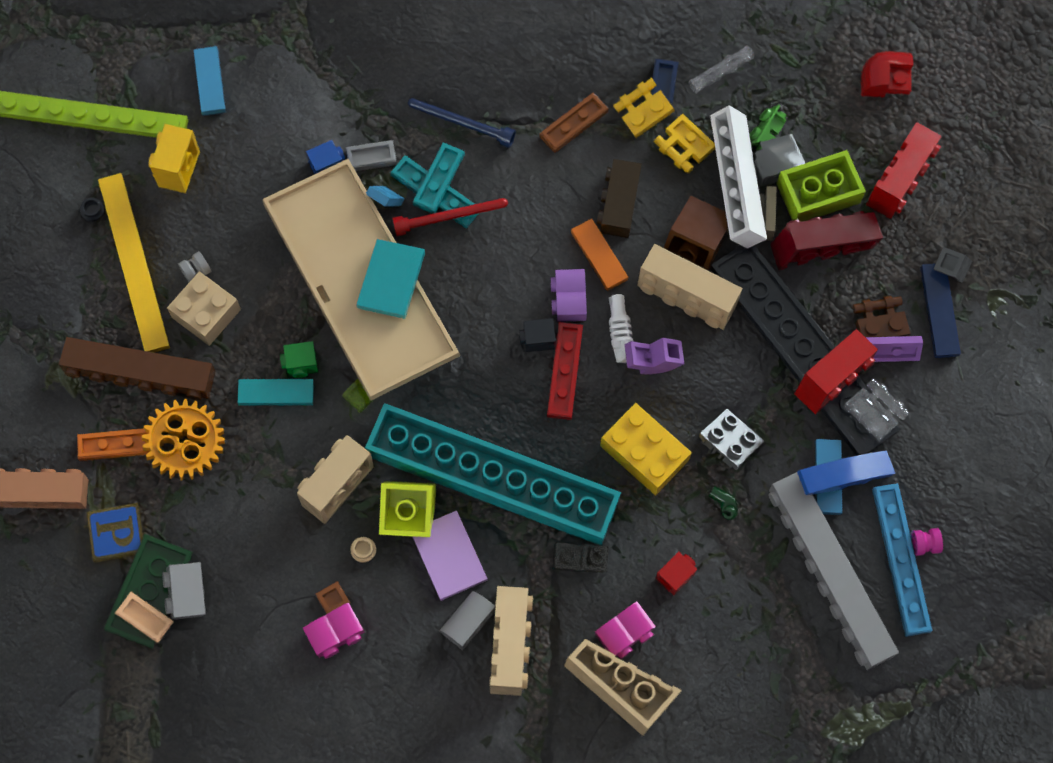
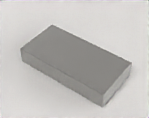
(372, 155)

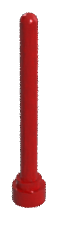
(404, 225)

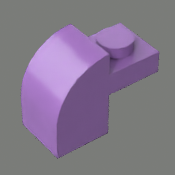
(654, 357)

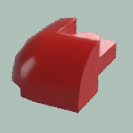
(887, 74)

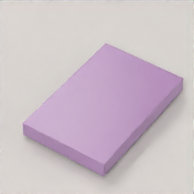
(450, 557)

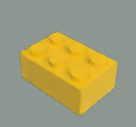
(645, 449)

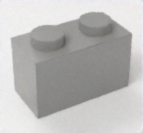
(184, 591)

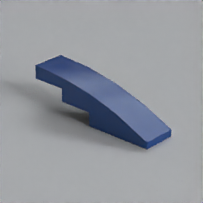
(845, 472)

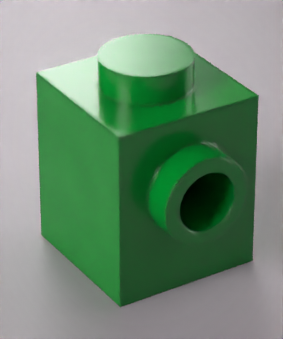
(299, 359)

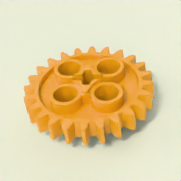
(175, 460)

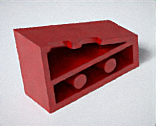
(836, 371)

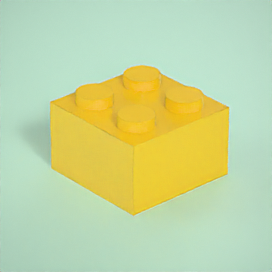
(174, 158)

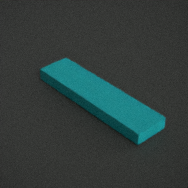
(412, 177)

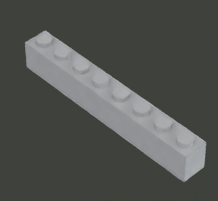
(833, 572)

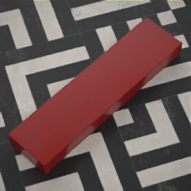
(565, 371)

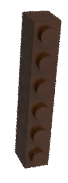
(137, 368)

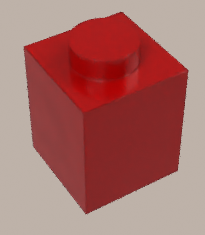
(677, 572)

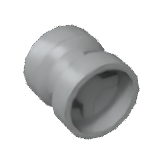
(199, 264)

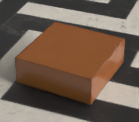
(332, 597)

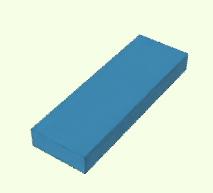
(209, 81)
(828, 451)

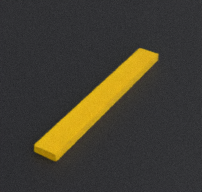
(134, 263)

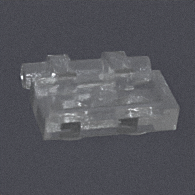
(872, 413)

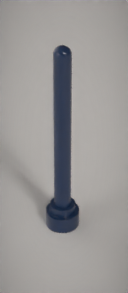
(504, 136)

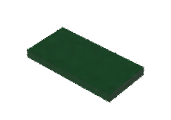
(147, 583)

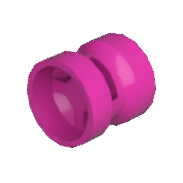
(927, 541)

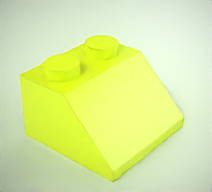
(407, 508)

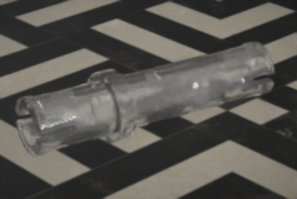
(728, 65)

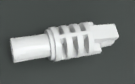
(619, 327)

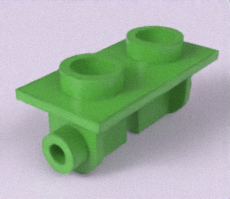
(770, 121)

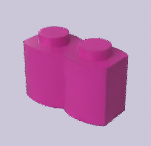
(625, 630)
(333, 631)

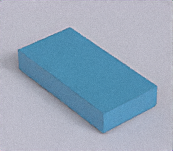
(384, 196)

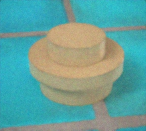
(363, 549)

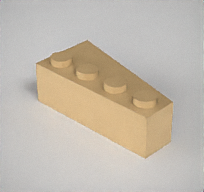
(509, 641)
(622, 686)

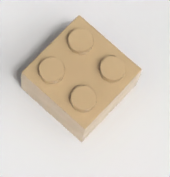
(204, 308)

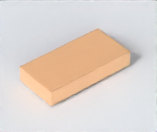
(144, 617)

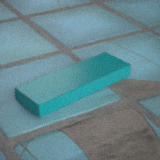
(438, 178)
(275, 392)

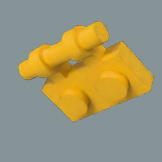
(647, 113)
(689, 138)

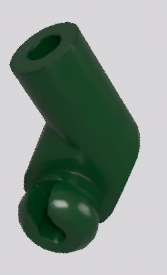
(727, 503)

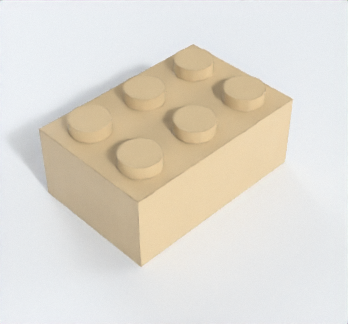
(335, 478)

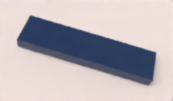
(940, 312)

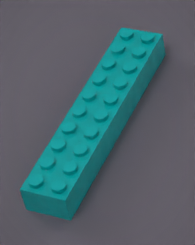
(493, 474)

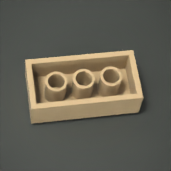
(688, 287)

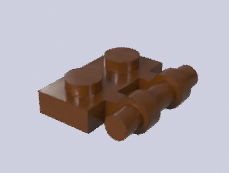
(886, 325)

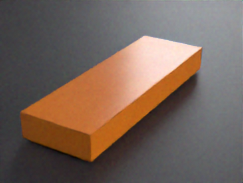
(599, 254)
(111, 444)

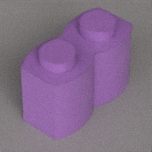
(570, 295)

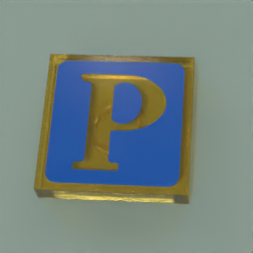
(115, 532)

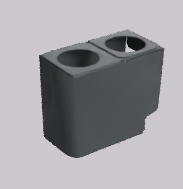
(774, 157)

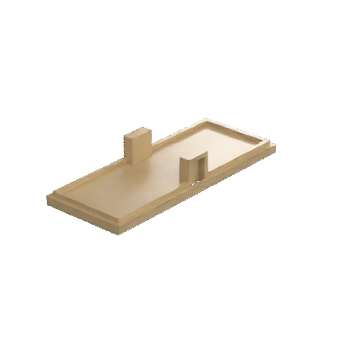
(331, 237)

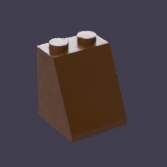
(698, 233)

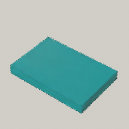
(390, 278)

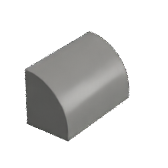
(468, 620)

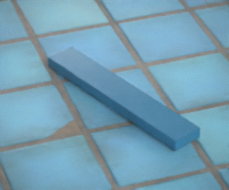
(902, 560)

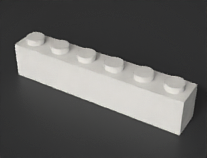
(738, 177)

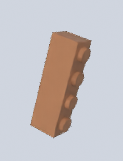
(43, 489)

